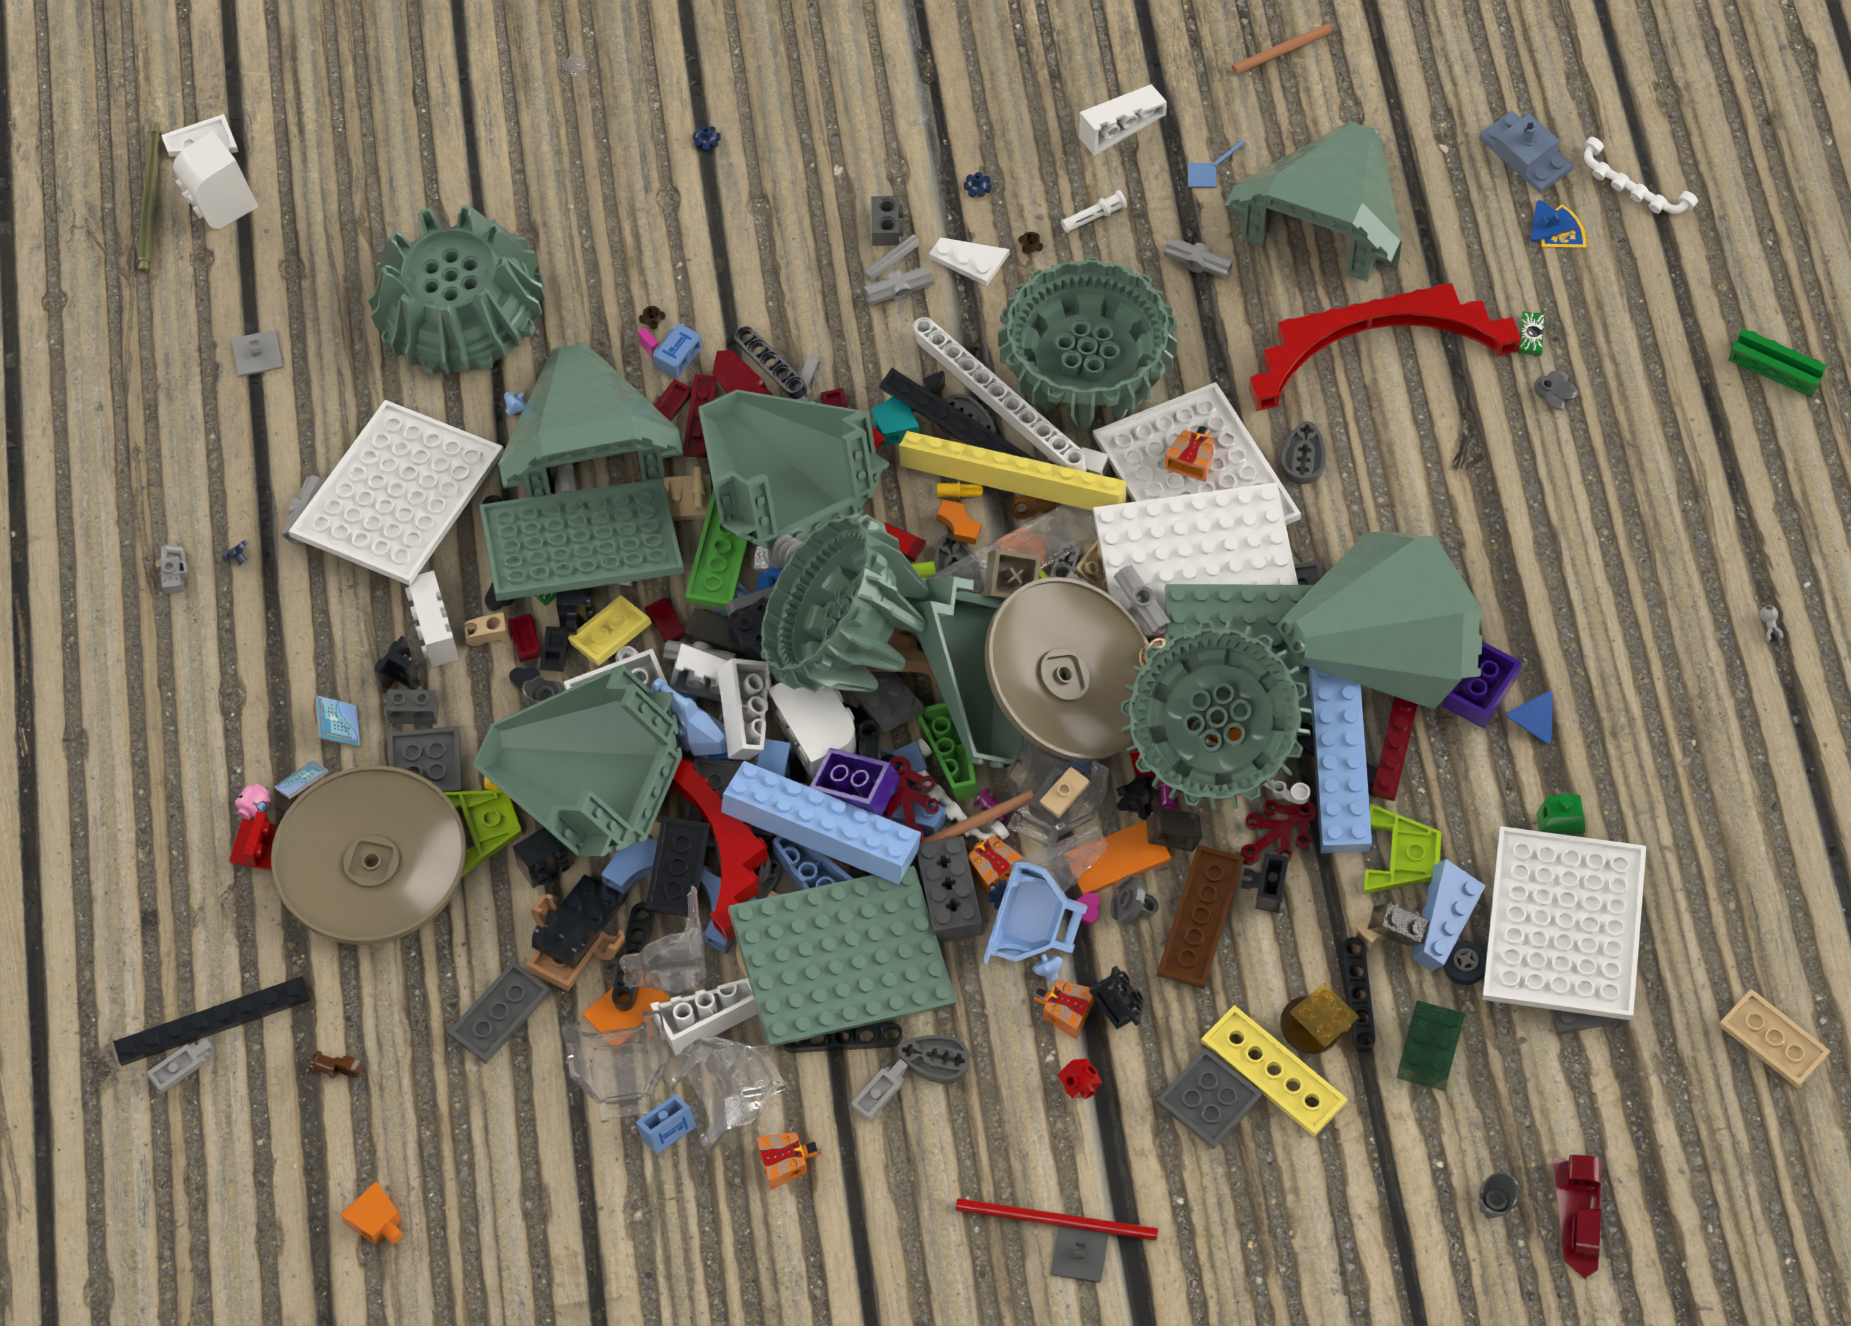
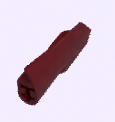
(735, 374)
(1579, 1210)

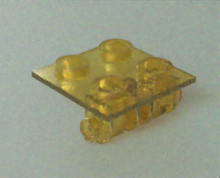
(1324, 1015)

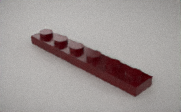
(1394, 749)

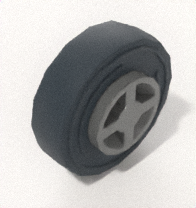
(1465, 954)

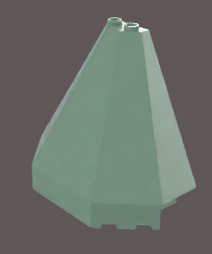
(1333, 184)
(582, 414)
(787, 464)
(1390, 619)
(956, 654)
(588, 761)

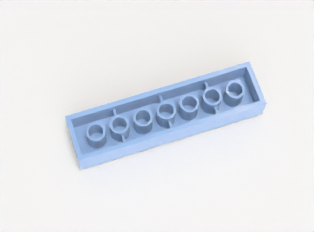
(1340, 764)
(821, 822)

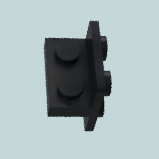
(397, 666)
(1118, 999)

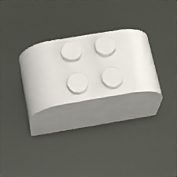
(213, 182)
(814, 723)

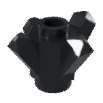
(1136, 797)

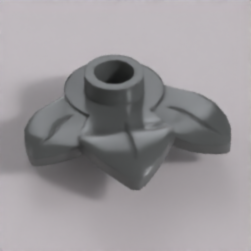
(1555, 389)

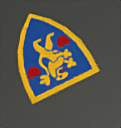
(1573, 238)

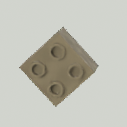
(1008, 572)

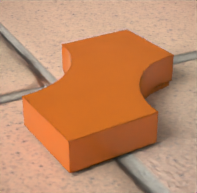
(955, 518)

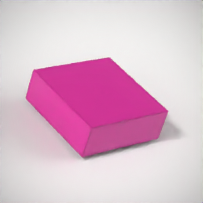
(647, 341)

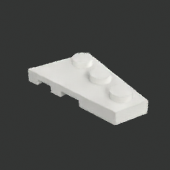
(182, 138)
(969, 259)

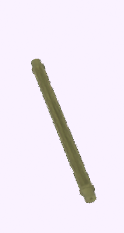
(149, 197)

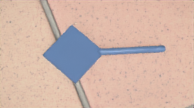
(1204, 174)
(911, 752)

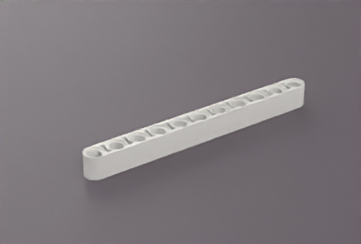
(974, 374)

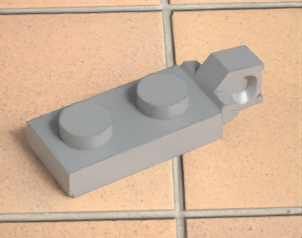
(179, 1065)
(879, 1091)

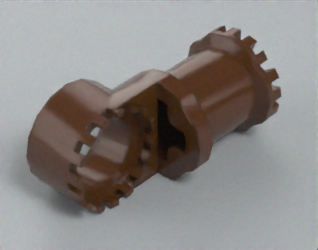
(1034, 505)
(332, 1066)

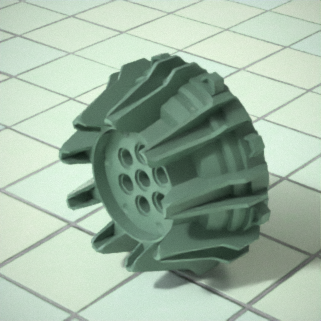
(479, 321)
(1057, 341)
(841, 607)
(1204, 665)

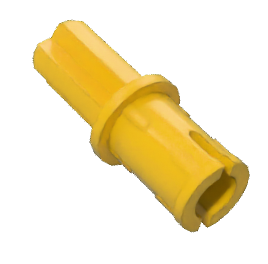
(959, 490)

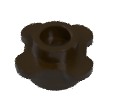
(1030, 237)
(652, 311)

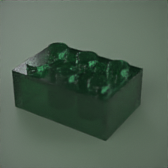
(1430, 1045)

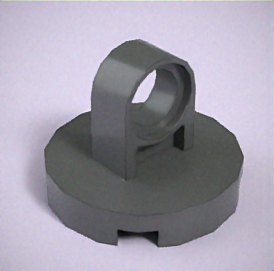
(1130, 901)

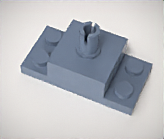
(1527, 149)

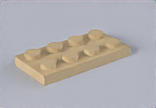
(1774, 1038)

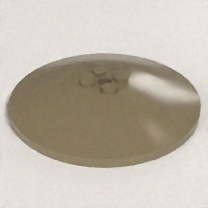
(1072, 630)
(363, 816)

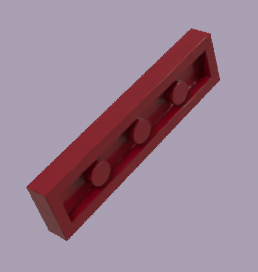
(702, 392)

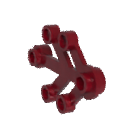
(906, 795)
(1280, 828)

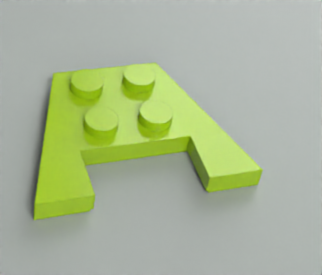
(489, 821)
(1413, 852)

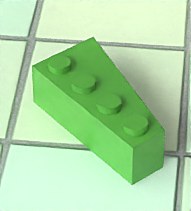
(949, 751)

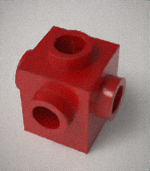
(1079, 1079)

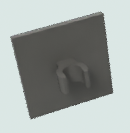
(1079, 1254)

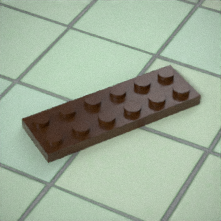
(1200, 916)

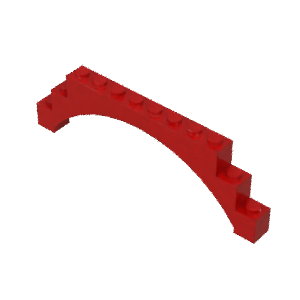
(1429, 307)
(738, 846)

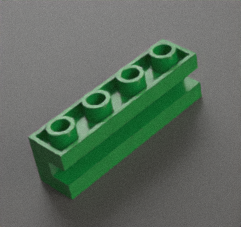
(1777, 362)

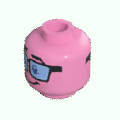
(251, 800)

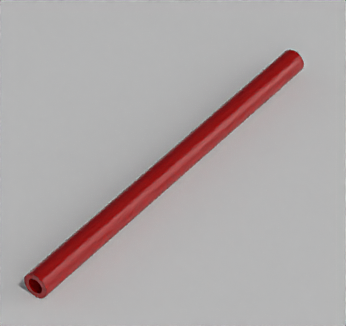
(1057, 1219)

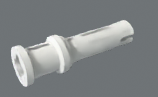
(1103, 208)

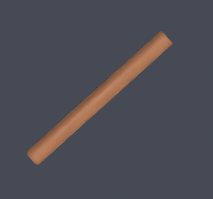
(1281, 49)
(982, 817)

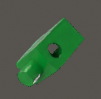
(1561, 815)

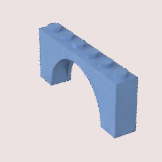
(637, 863)

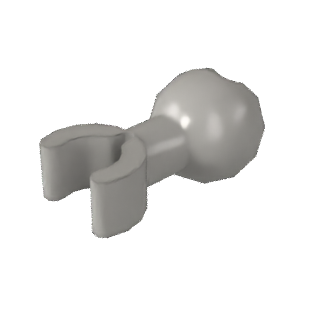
(1770, 617)

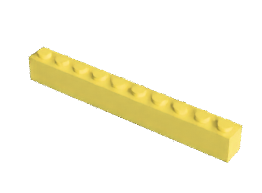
(1010, 472)

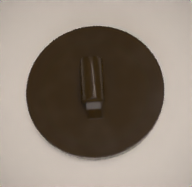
(1297, 1034)

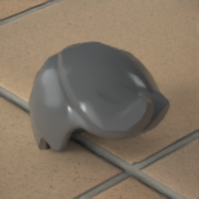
(539, 690)
(1498, 1195)

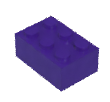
(1480, 696)
(856, 780)

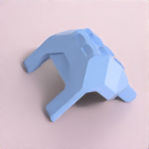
(696, 728)
(1032, 915)

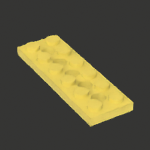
(1274, 1054)

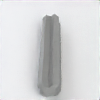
(891, 257)

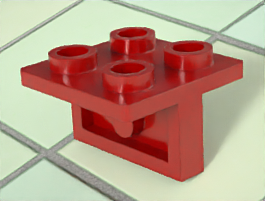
(254, 843)

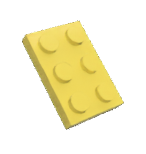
(609, 630)

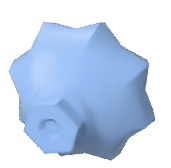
(514, 403)
(1048, 967)

